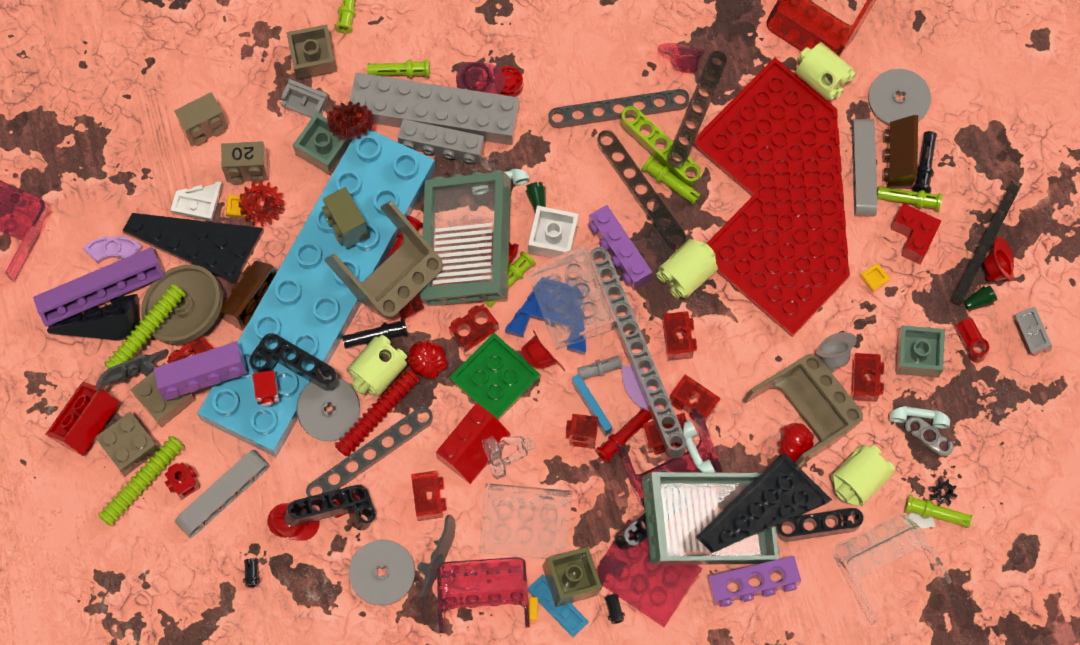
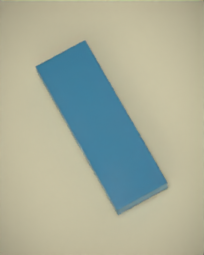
(591, 404)
(566, 615)

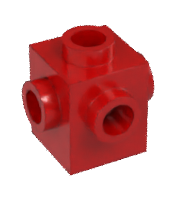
(181, 480)

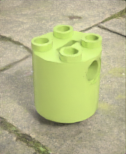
(819, 67)
(688, 268)
(373, 374)
(861, 475)

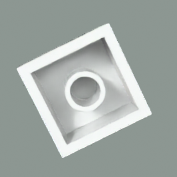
(552, 232)

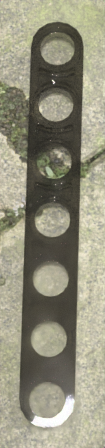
(696, 117)
(639, 179)
(986, 242)

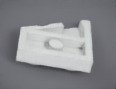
(197, 202)

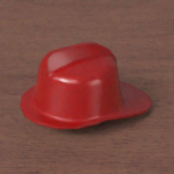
(1000, 262)
(538, 355)
(280, 528)

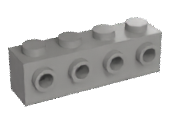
(442, 141)

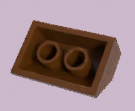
(901, 153)
(247, 294)

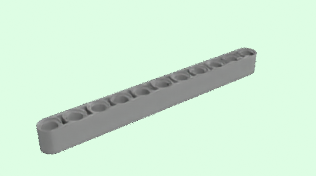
(641, 359)

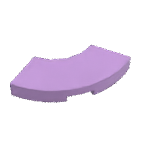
(111, 247)
(632, 387)

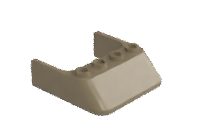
(399, 275)
(817, 399)

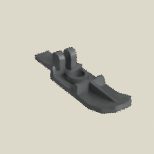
(141, 364)
(438, 556)

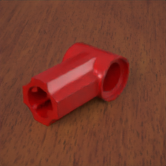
(972, 338)

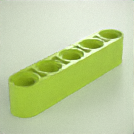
(657, 136)

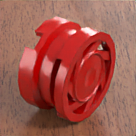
(513, 80)

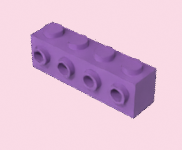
(620, 247)
(200, 371)

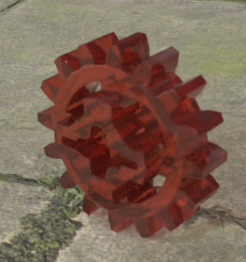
(350, 120)
(271, 203)

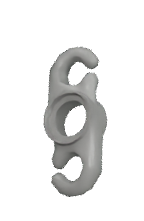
(934, 445)

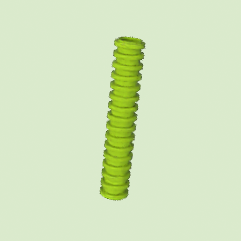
(147, 326)
(140, 481)

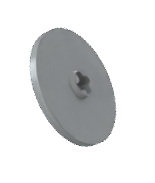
(899, 82)
(317, 421)
(382, 589)

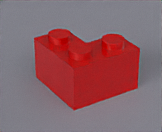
(919, 229)

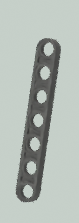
(610, 114)
(376, 445)

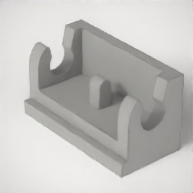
(304, 99)
(1034, 331)

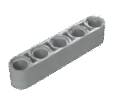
(864, 167)
(221, 493)

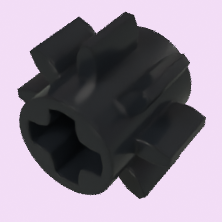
(948, 491)

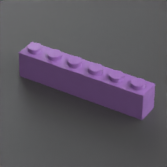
(98, 286)

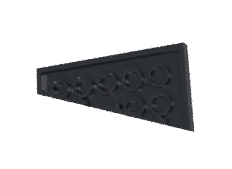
(212, 245)
(772, 499)

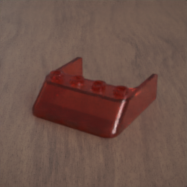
(807, 24)

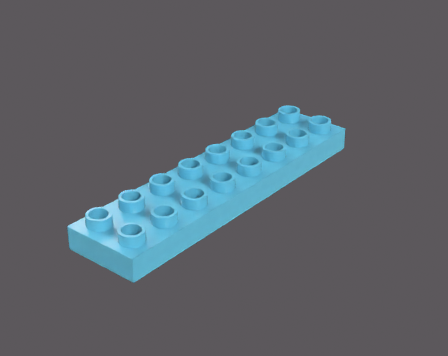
(307, 298)

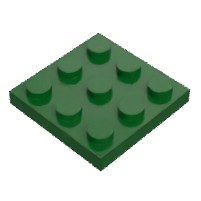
(495, 376)

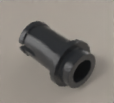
(251, 573)
(613, 605)

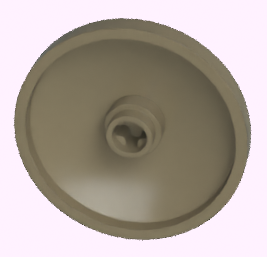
(195, 312)

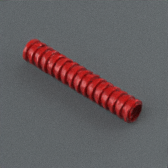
(377, 412)

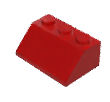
(83, 418)
(463, 447)

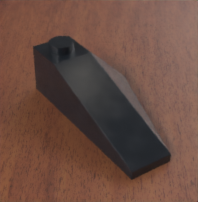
(106, 322)

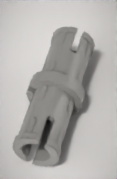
(599, 367)

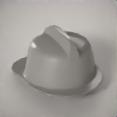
(836, 350)

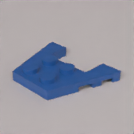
(531, 310)

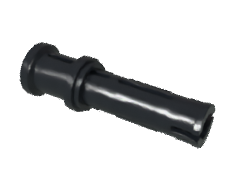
(925, 166)
(363, 337)

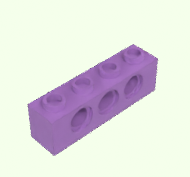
(785, 567)

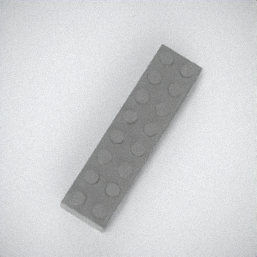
(437, 105)

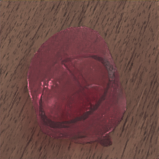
(682, 56)
(480, 77)

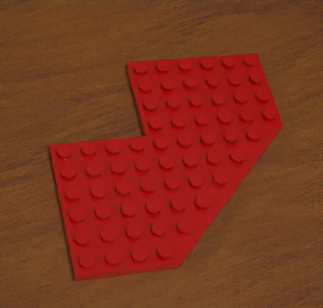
(790, 237)

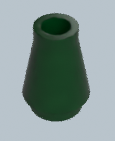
(537, 194)
(982, 298)

